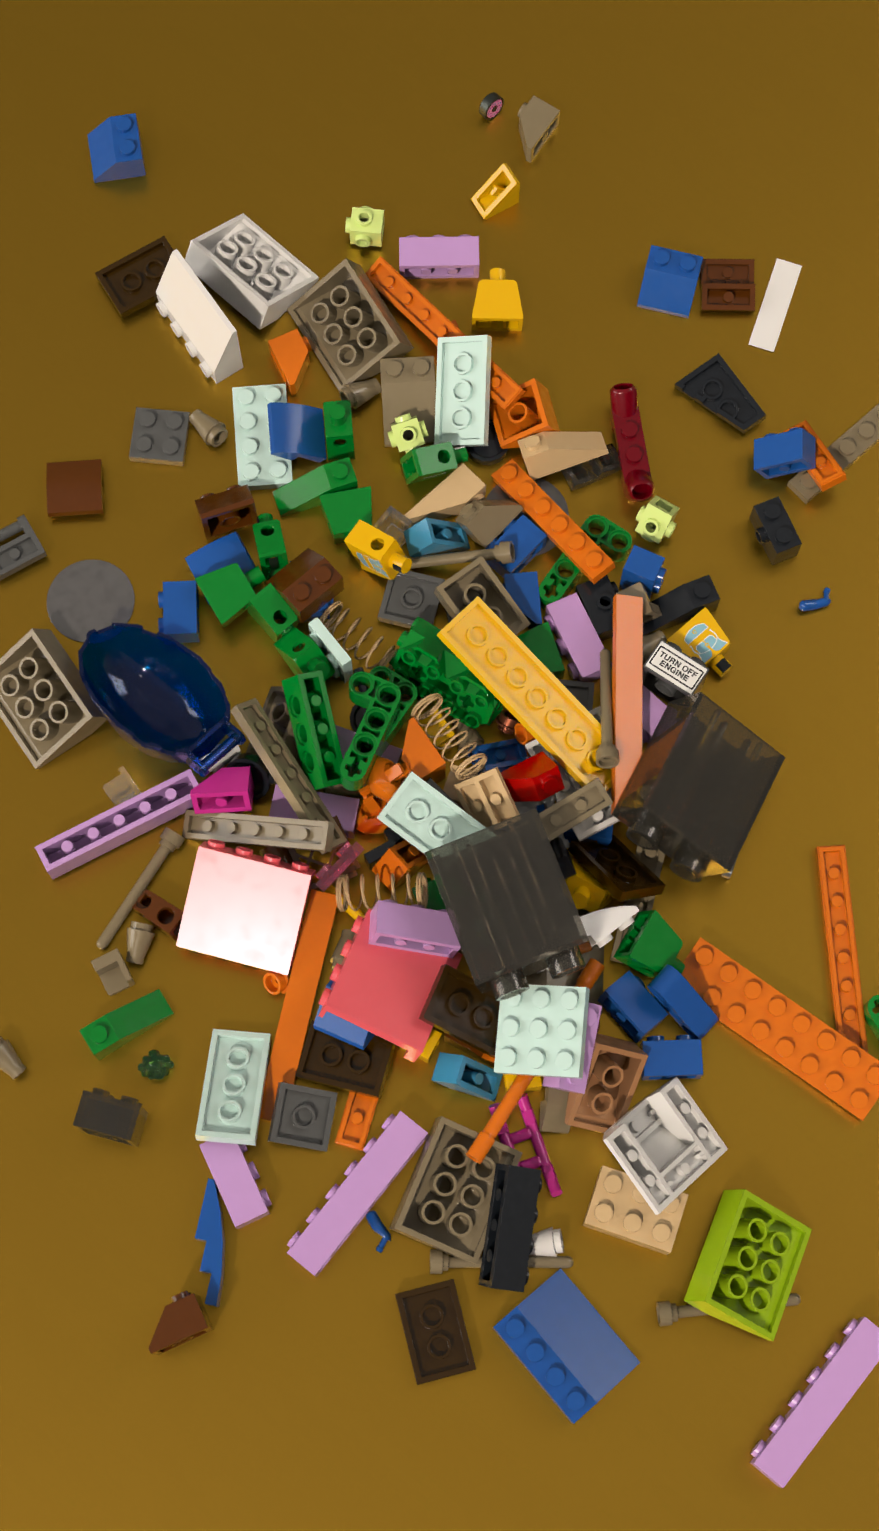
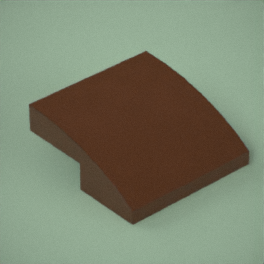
(727, 285)
(74, 488)

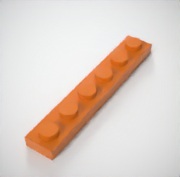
(553, 521)

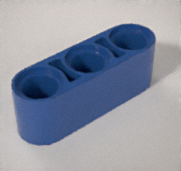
(682, 1002)

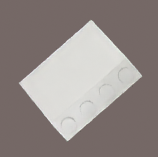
(249, 270)
(198, 320)

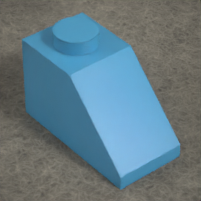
(435, 538)
(466, 1076)

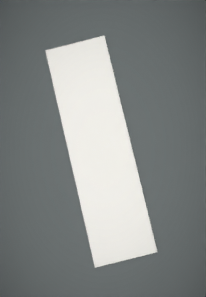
(775, 305)

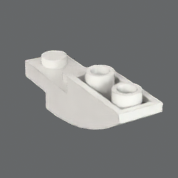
(603, 922)

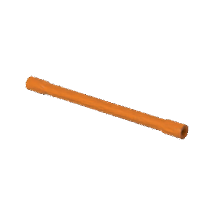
(487, 1136)

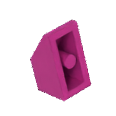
(224, 791)

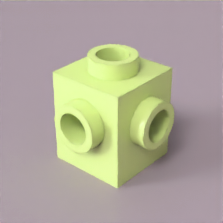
(365, 226)
(404, 423)
(656, 520)

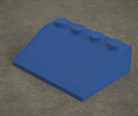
(566, 1346)

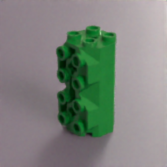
(437, 669)

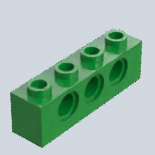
(314, 728)

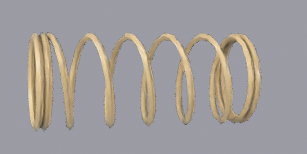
(387, 657)
(481, 763)
(421, 892)

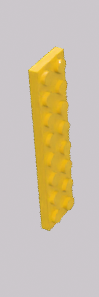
(527, 690)

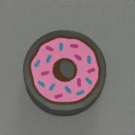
(491, 106)

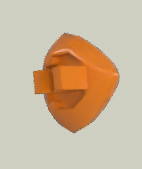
(386, 777)
(368, 811)

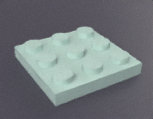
(543, 1032)

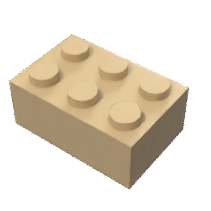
(623, 1213)

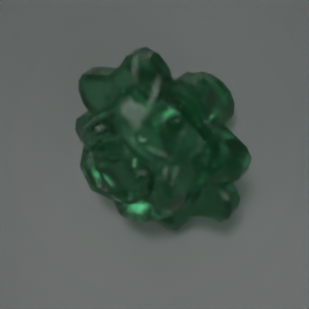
(155, 1065)

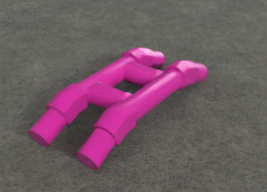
(530, 1132)

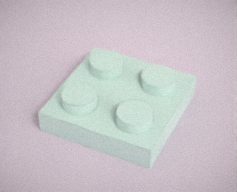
(332, 650)

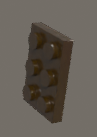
(135, 278)
(617, 869)
(462, 1010)
(344, 1066)
(435, 1331)

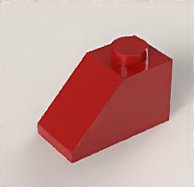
(533, 779)

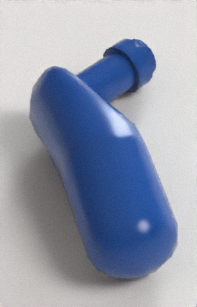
(812, 604)
(377, 1226)

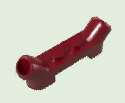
(630, 443)

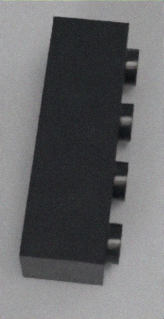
(510, 1227)

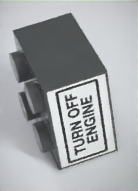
(672, 673)

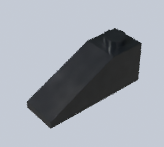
(683, 604)

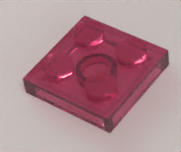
(346, 855)

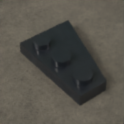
(722, 393)

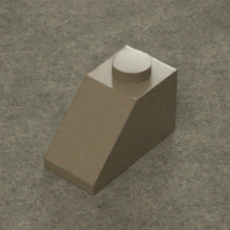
(536, 125)
(487, 519)

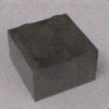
(111, 1118)

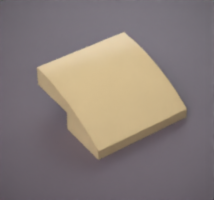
(486, 798)

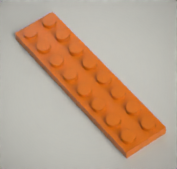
(784, 1030)

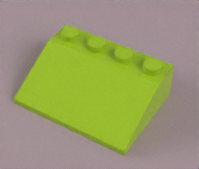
(748, 1263)

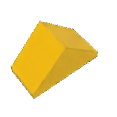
(498, 193)

